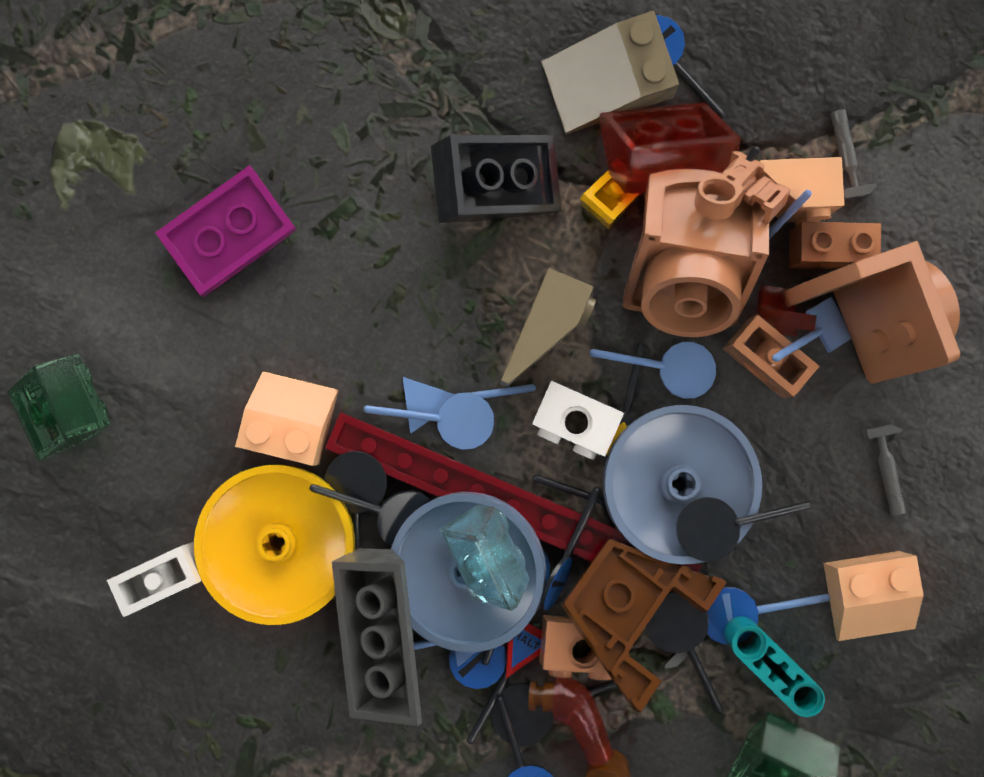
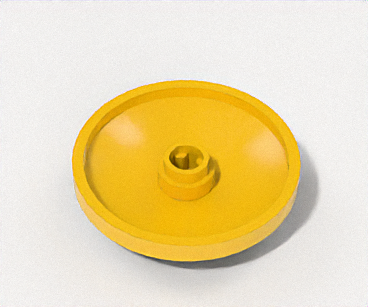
(238, 551)

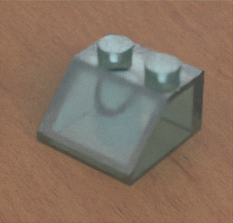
(487, 556)

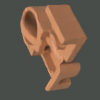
(739, 181)

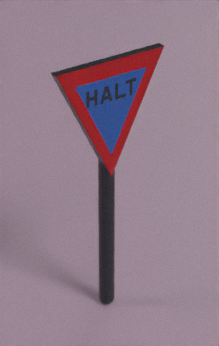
(519, 652)

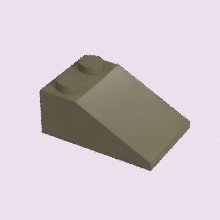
(611, 72)
(554, 315)

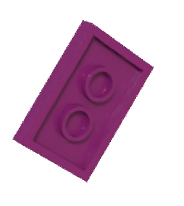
(226, 231)

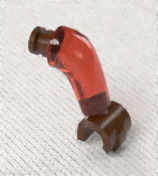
(576, 707)

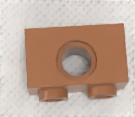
(832, 244)
(754, 347)
(556, 648)

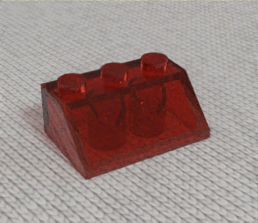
(662, 140)

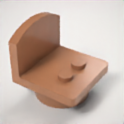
(694, 269)
(894, 309)

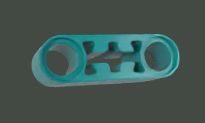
(782, 687)

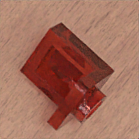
(774, 311)

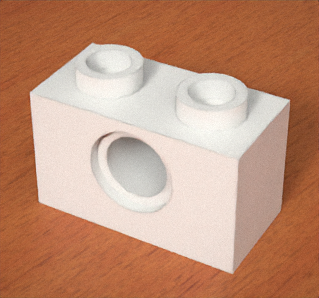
(560, 402)
(155, 579)

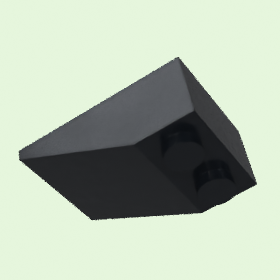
(495, 177)

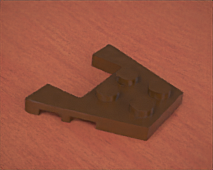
(618, 600)

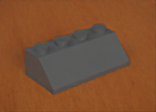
(377, 636)

